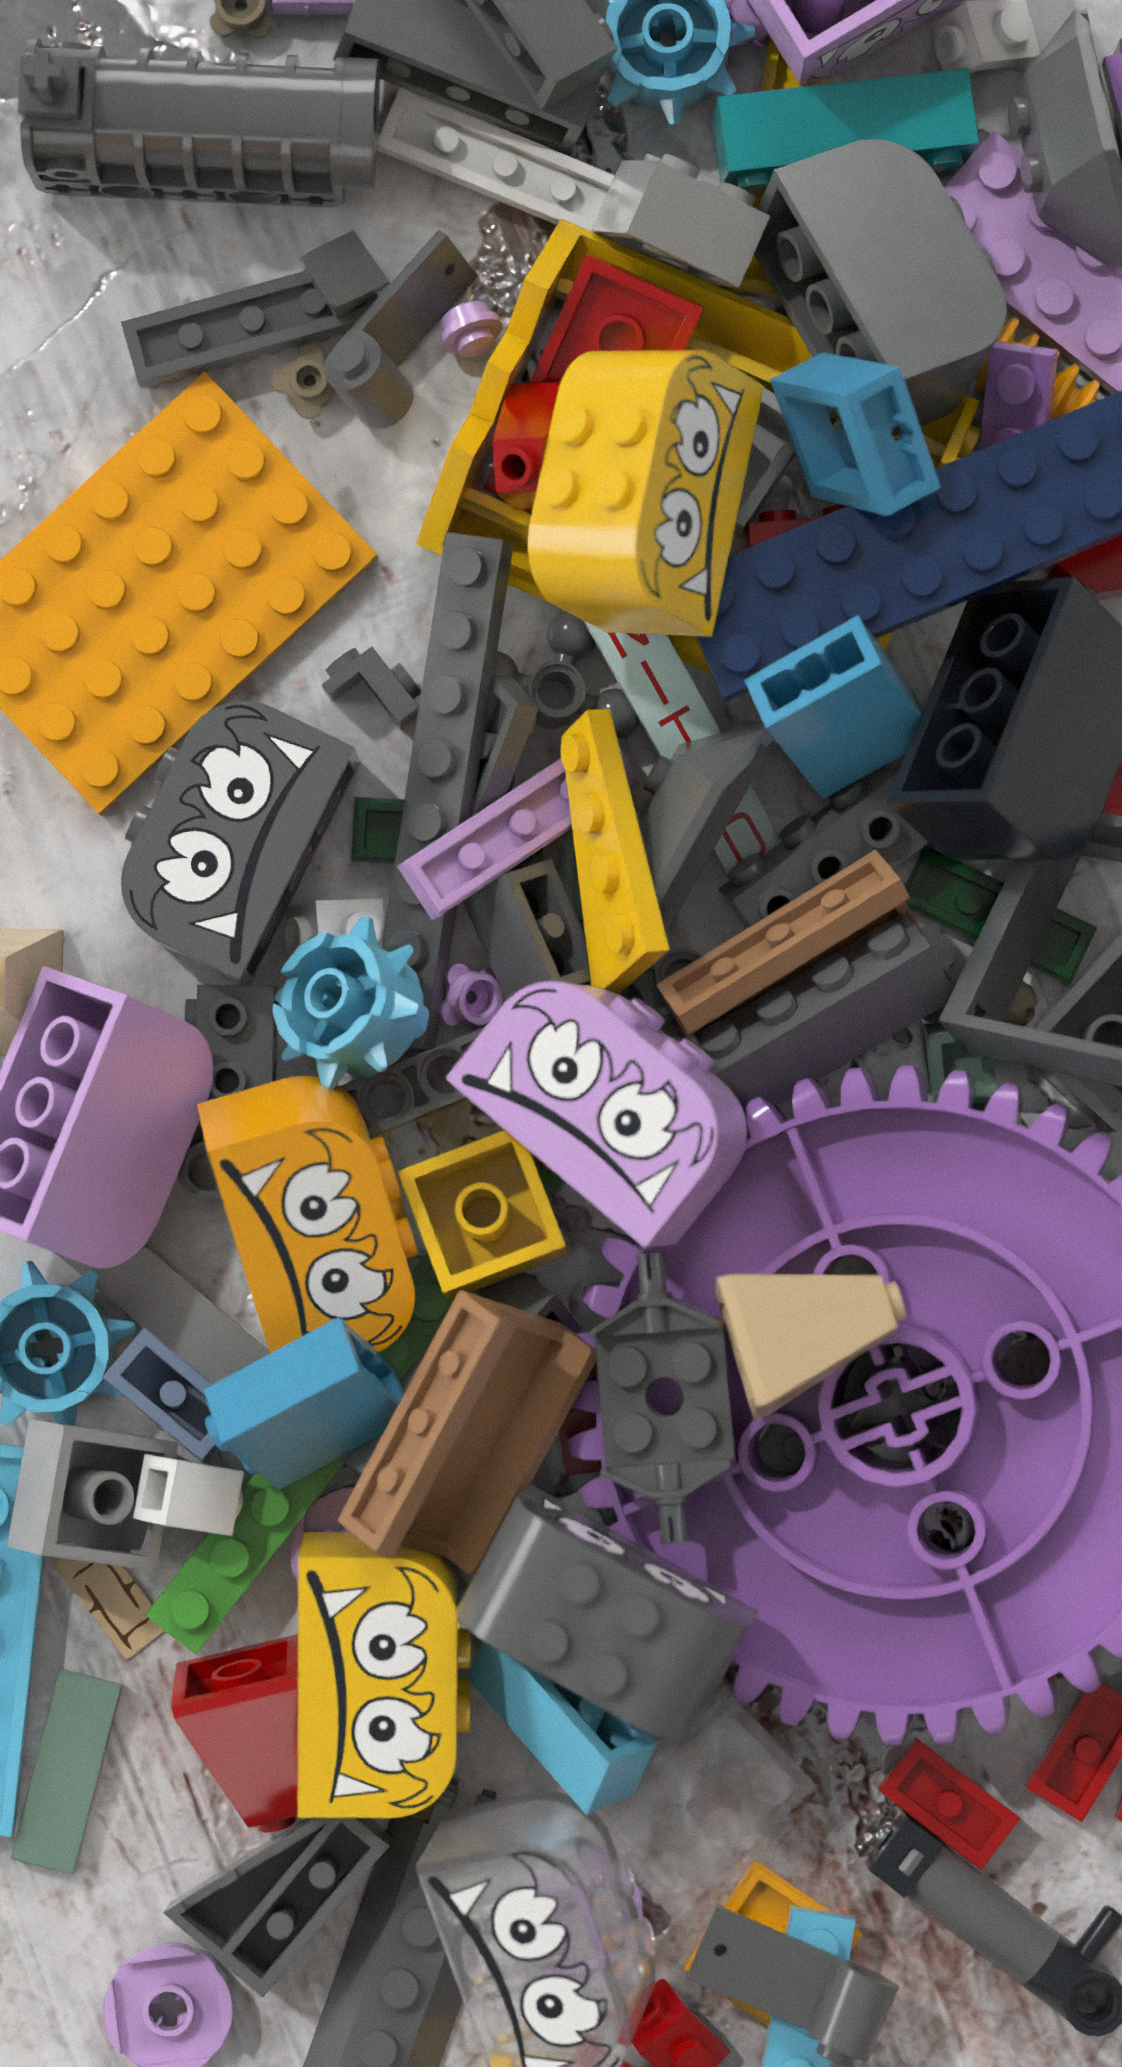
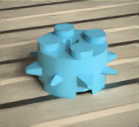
(676, 74)
(349, 1004)
(87, 1339)

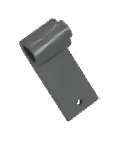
(368, 356)
(797, 1982)

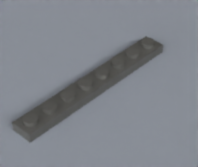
(447, 744)

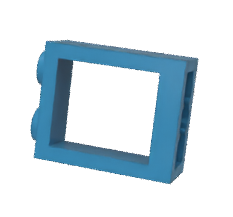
(855, 457)

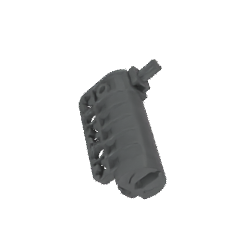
(197, 127)

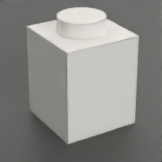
(189, 1495)

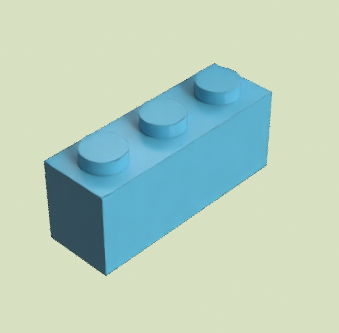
(576, 1741)

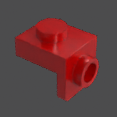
(674, 2034)

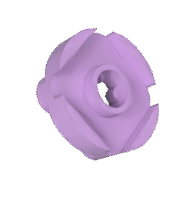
(140, 1984)

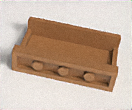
(786, 943)
(468, 1432)

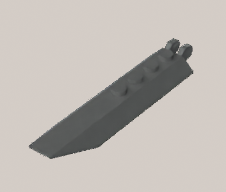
(394, 1980)

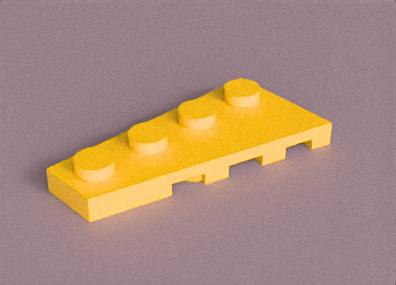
(613, 872)

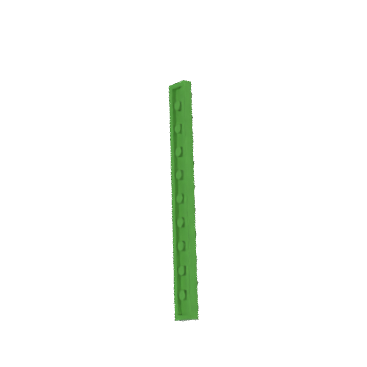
(228, 1565)

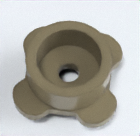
(229, 19)
(290, 380)

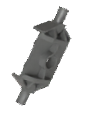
(651, 1450)

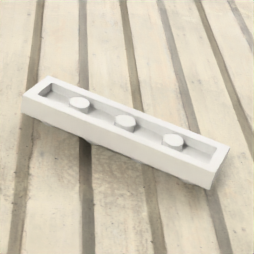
(493, 161)

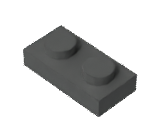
(507, 728)

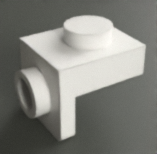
(985, 36)
(330, 916)

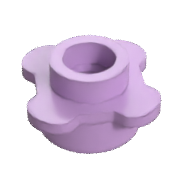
(486, 996)

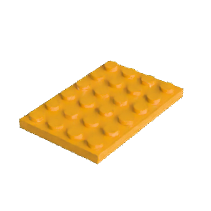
(163, 590)

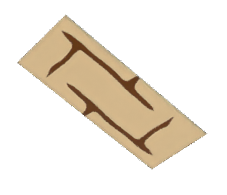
(113, 1602)

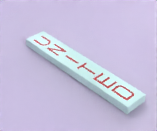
(677, 714)

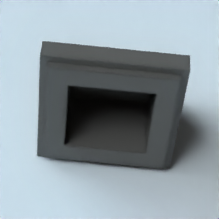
(343, 273)

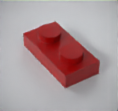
(1081, 1753)
(948, 1803)

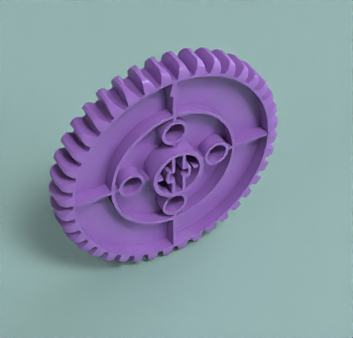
(984, 1239)

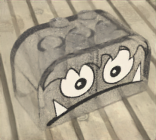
(540, 1931)

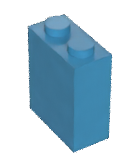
(837, 707)
(304, 1404)

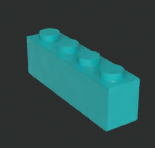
(782, 126)

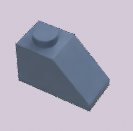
(165, 1392)

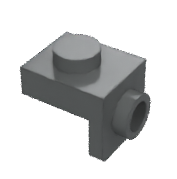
(391, 687)

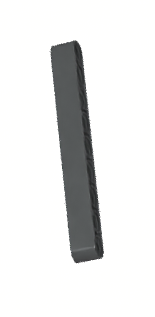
(413, 1073)

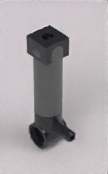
(1000, 1926)

